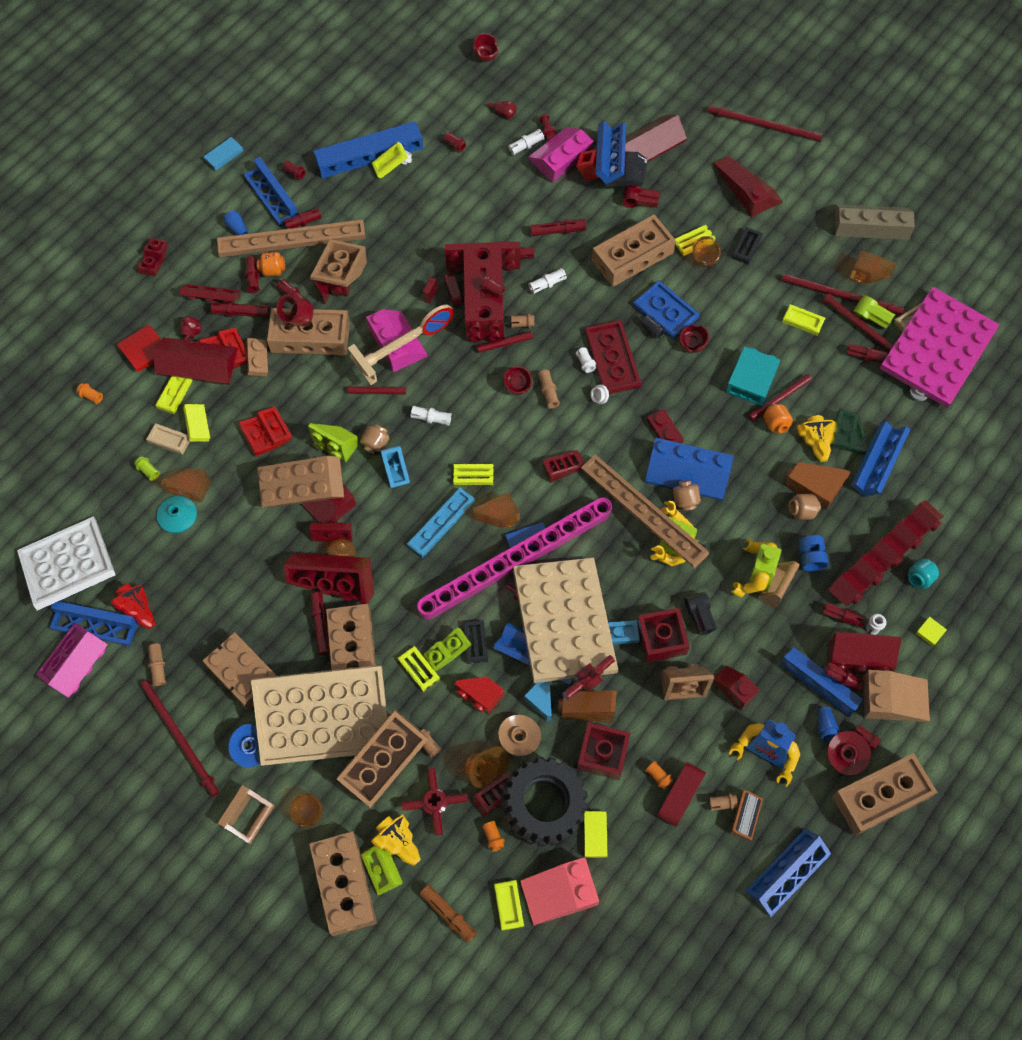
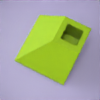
(334, 440)

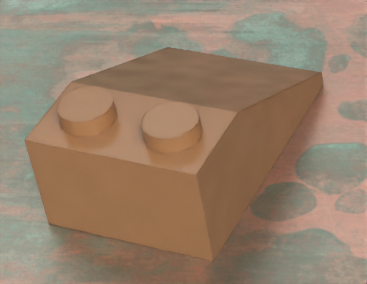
(340, 263)
(686, 682)
(895, 696)

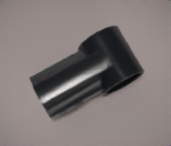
(699, 607)

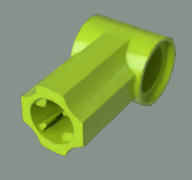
(869, 309)

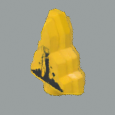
(819, 435)
(397, 839)

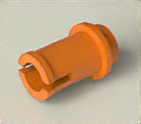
(86, 391)
(659, 775)
(493, 836)

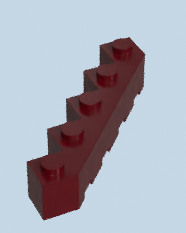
(886, 553)

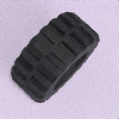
(560, 778)

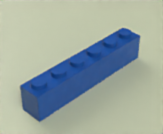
(366, 149)

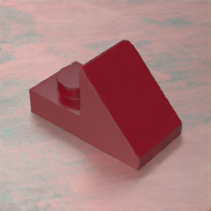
(324, 290)

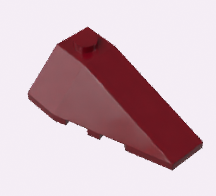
(748, 188)

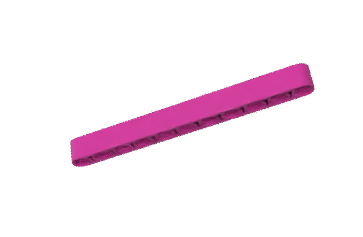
(506, 562)

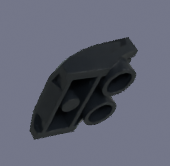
(634, 170)

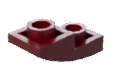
(153, 257)

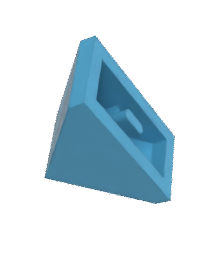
(395, 466)
(539, 699)

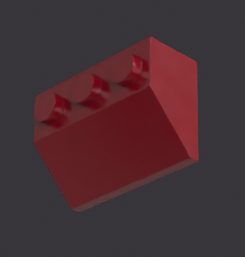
(332, 509)
(863, 652)

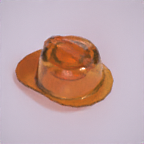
(486, 766)

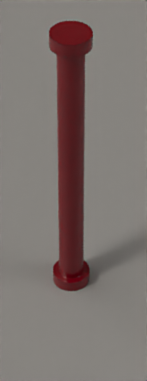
(857, 322)

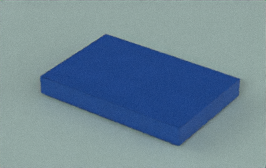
(666, 309)

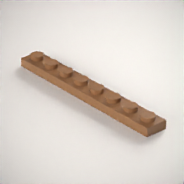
(290, 238)
(645, 511)

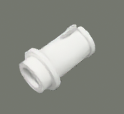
(588, 364)
(872, 625)

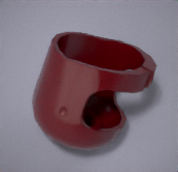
(301, 311)

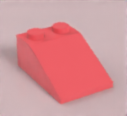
(560, 891)

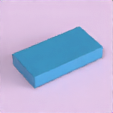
(223, 153)

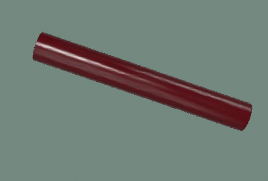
(504, 342)
(376, 390)

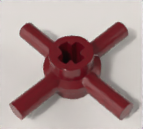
(588, 677)
(427, 798)

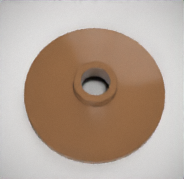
(521, 726)

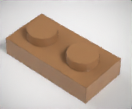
(257, 357)

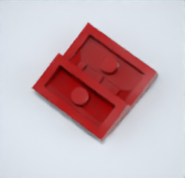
(229, 338)
(139, 347)
(265, 431)

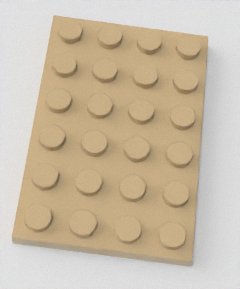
(563, 618)
(317, 713)

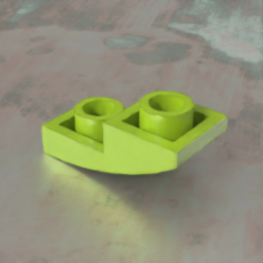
(447, 650)

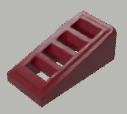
(555, 461)
(478, 799)

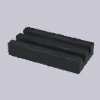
(742, 256)
(477, 659)

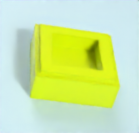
(931, 631)

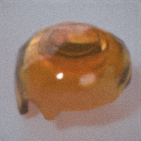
(706, 251)
(341, 547)
(306, 810)

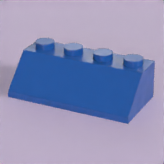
(680, 462)

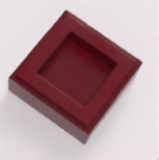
(430, 290)

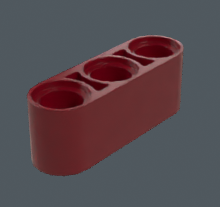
(681, 794)

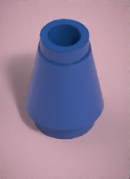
(235, 223)
(826, 724)

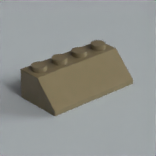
(873, 221)

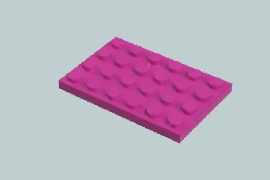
(939, 347)

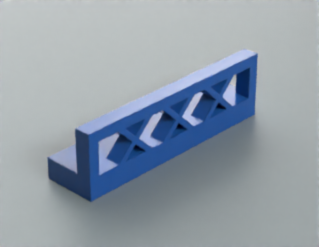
(606, 153)
(275, 188)
(878, 457)
(97, 616)
(514, 644)
(822, 684)
(787, 867)

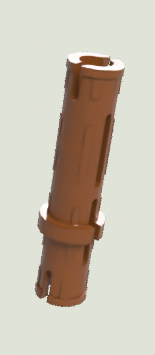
(454, 919)

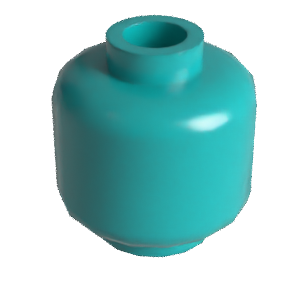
(923, 573)

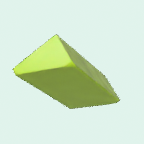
(381, 869)

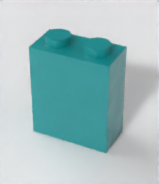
(753, 376)

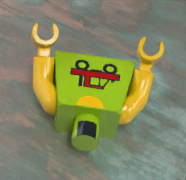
(663, 551)
(763, 568)

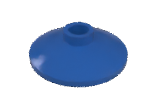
(244, 757)

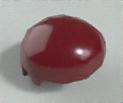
(485, 47)
(694, 338)
(517, 380)

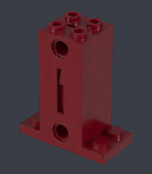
(482, 308)

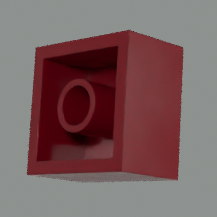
(662, 635)
(603, 751)

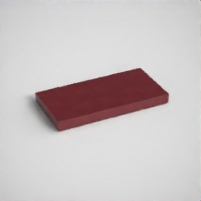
(613, 357)

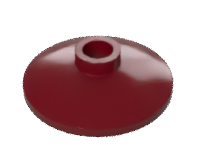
(859, 753)

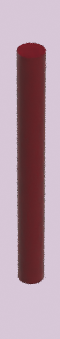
(779, 397)

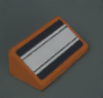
(746, 815)

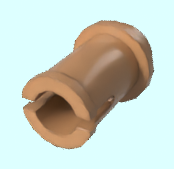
(523, 321)
(430, 746)
(723, 802)

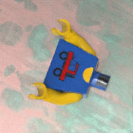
(772, 743)

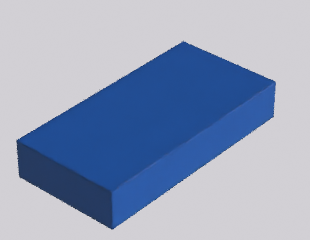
(518, 536)

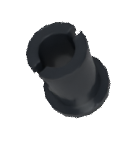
(653, 327)

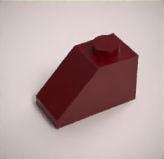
(736, 686)

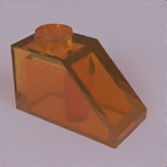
(872, 268)
(188, 483)
(498, 512)

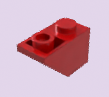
(587, 164)
(481, 692)

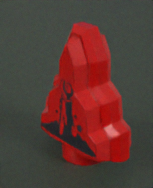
(135, 604)

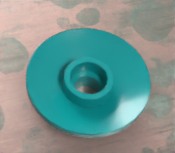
(179, 521)

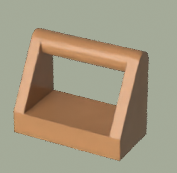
(782, 578)
(235, 809)

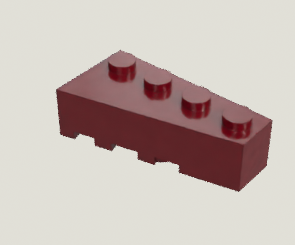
(332, 575)

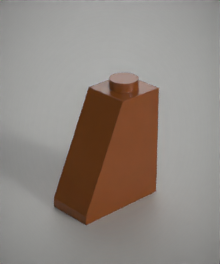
(817, 480)
(589, 706)

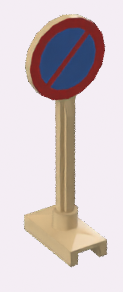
(431, 324)

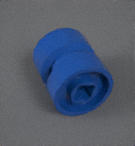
(813, 553)

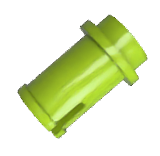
(142, 464)

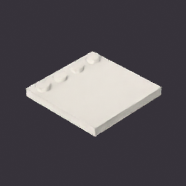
(65, 563)

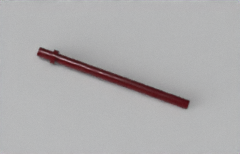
(764, 123)
(838, 293)
(207, 781)

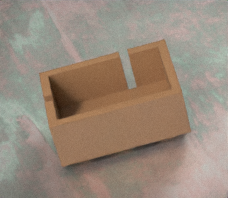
(236, 667)

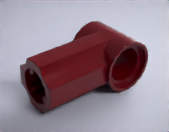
(636, 196)

